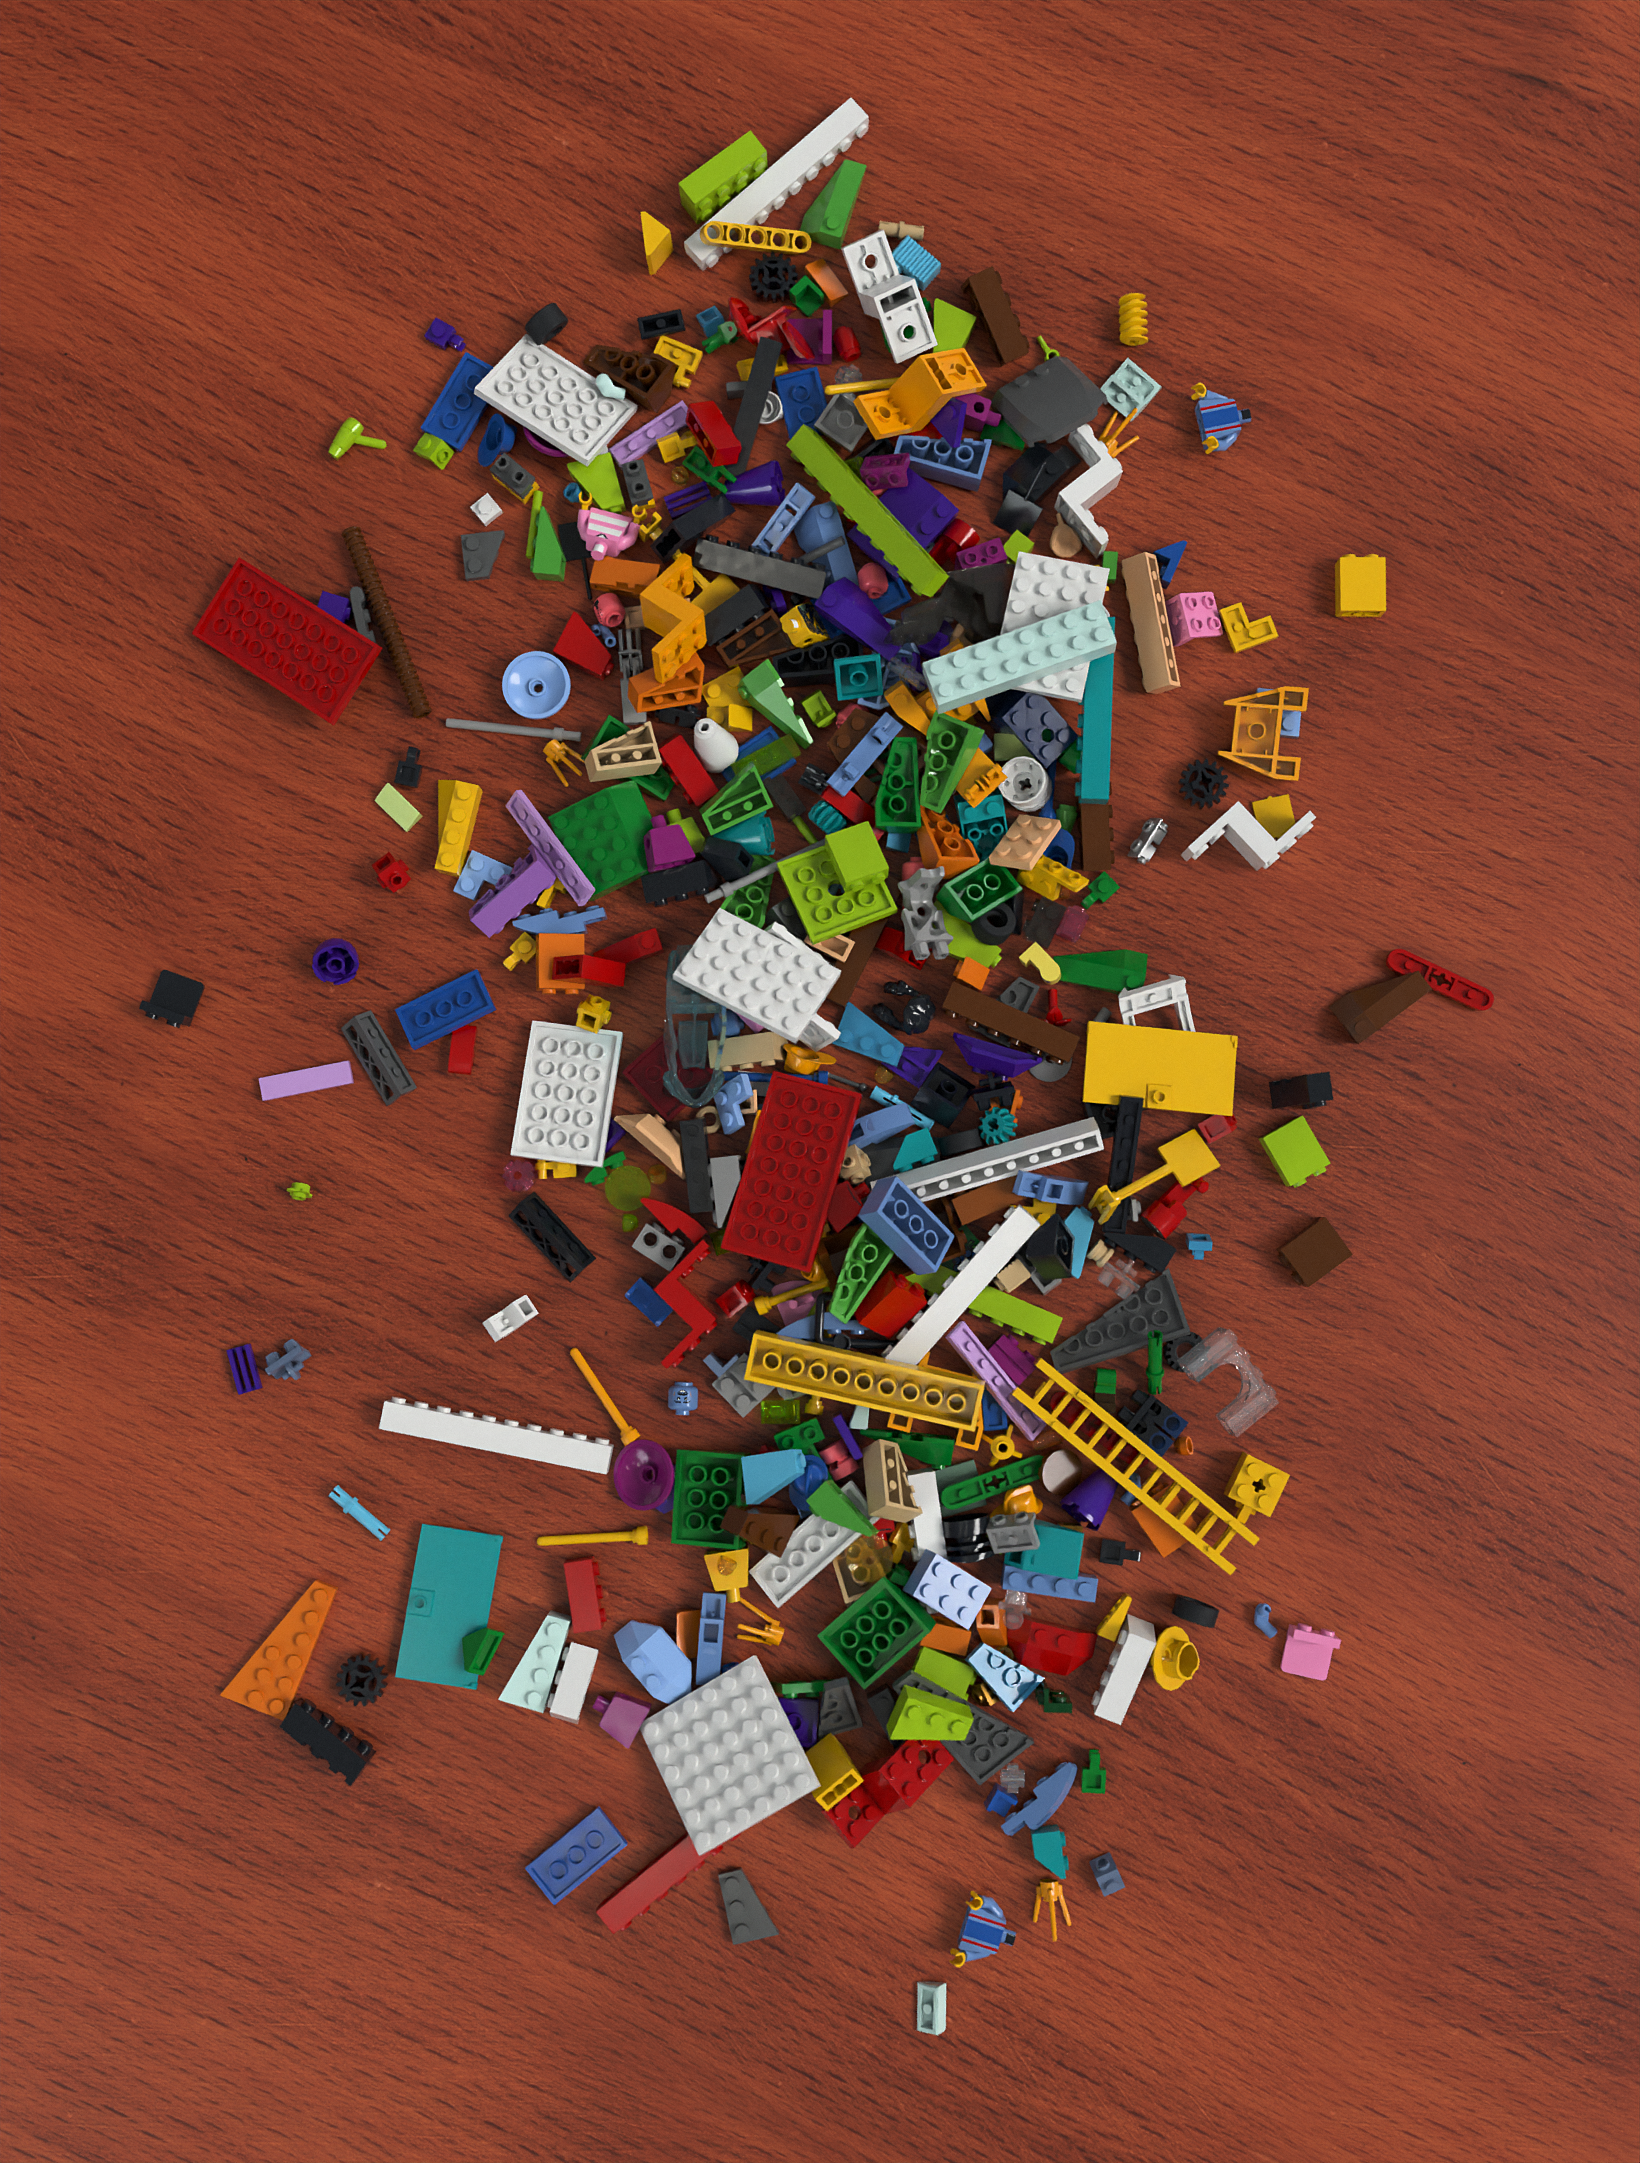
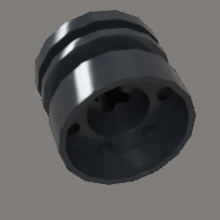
(969, 1542)

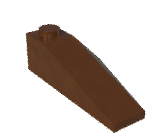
(643, 376)
(1374, 1006)

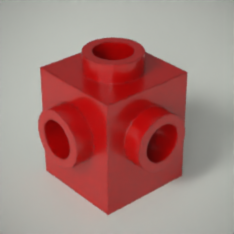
(391, 872)

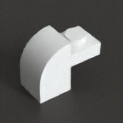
(510, 1318)

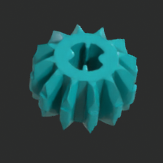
(826, 817)
(993, 1118)

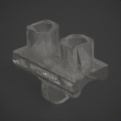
(1126, 1286)
(1014, 1606)

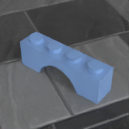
(1037, 1583)

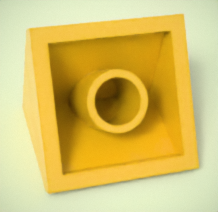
(657, 242)

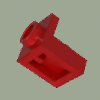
(1217, 1127)
(736, 1298)

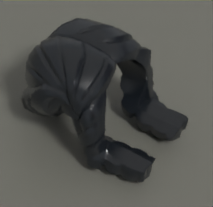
(916, 1014)

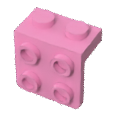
(1308, 1651)

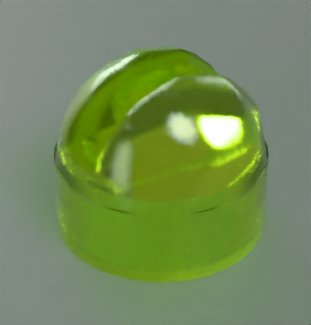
(629, 1222)

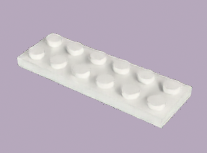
(807, 1552)

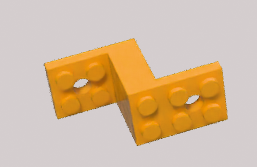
(919, 393)
(673, 618)

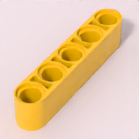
(766, 238)

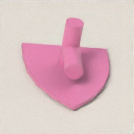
(798, 1307)

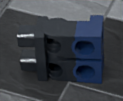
(1147, 1416)

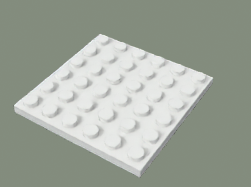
(728, 1755)

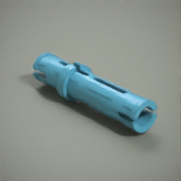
(878, 1094)
(352, 1507)

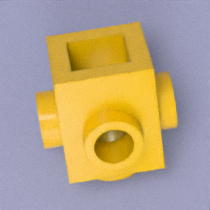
(593, 1013)

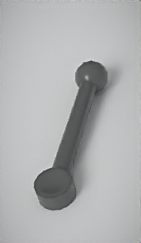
(862, 1086)

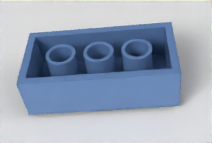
(906, 1225)

